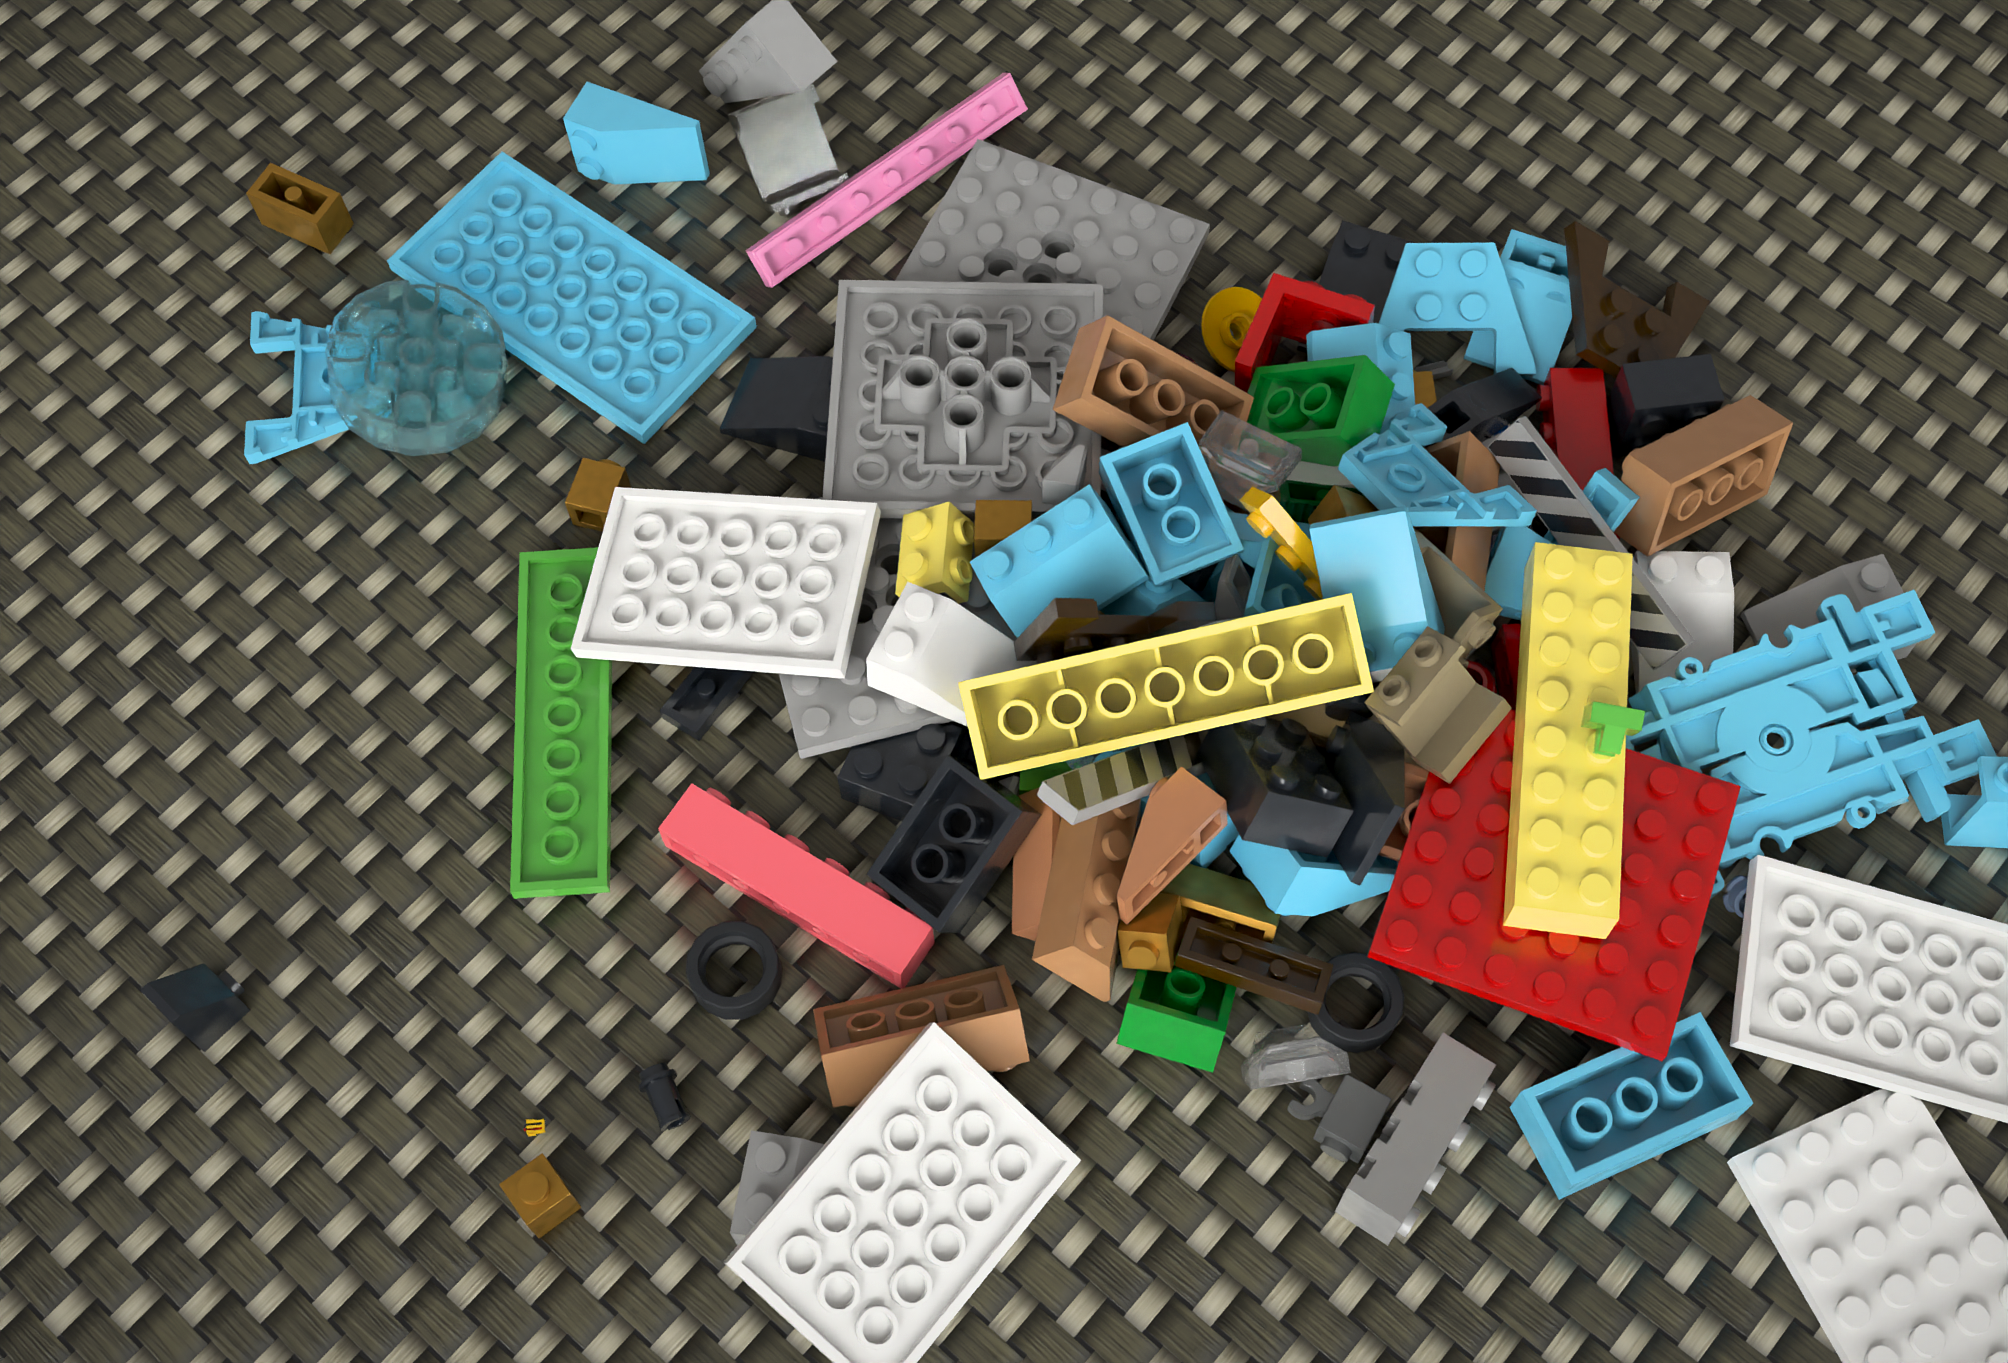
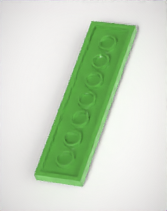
(559, 736)

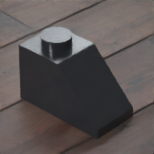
(199, 1003)

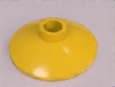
(1227, 310)

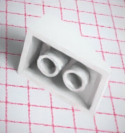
(1701, 596)
(931, 648)

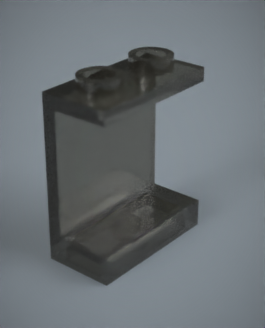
(786, 150)

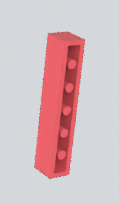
(797, 884)

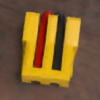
(534, 1127)

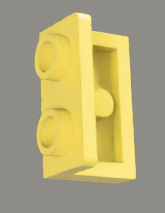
(937, 551)

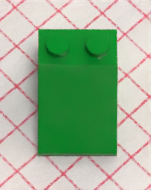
(1321, 404)
(1177, 1016)

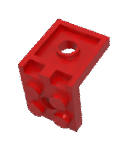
(1292, 311)

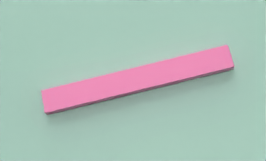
(886, 180)

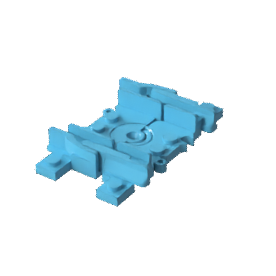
(1794, 693)

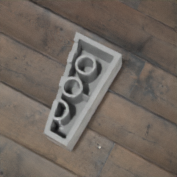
(767, 57)
(1415, 1140)

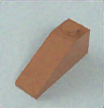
(1174, 829)

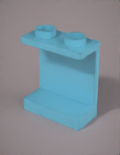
(1977, 818)

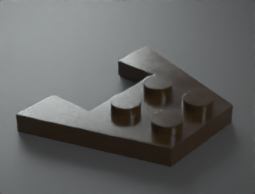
(1613, 323)
(1075, 627)

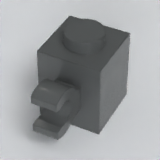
(1347, 1116)

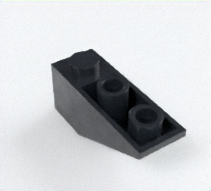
(1485, 405)

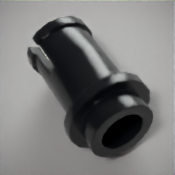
(664, 1096)

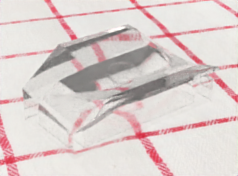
(1246, 458)
(1291, 1057)

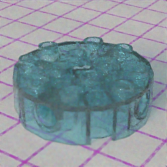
(416, 367)

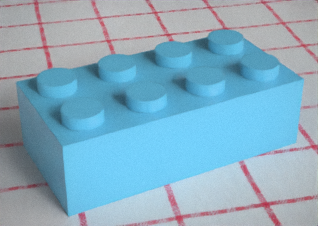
(1629, 1107)

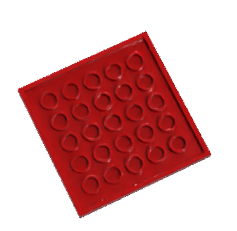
(1622, 989)

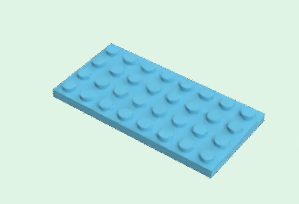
(577, 295)

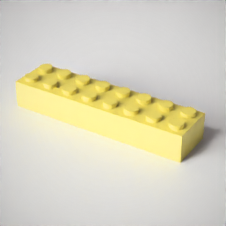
(1166, 686)
(1563, 795)

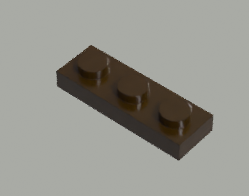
(1254, 965)

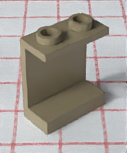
(1462, 603)
(1436, 706)

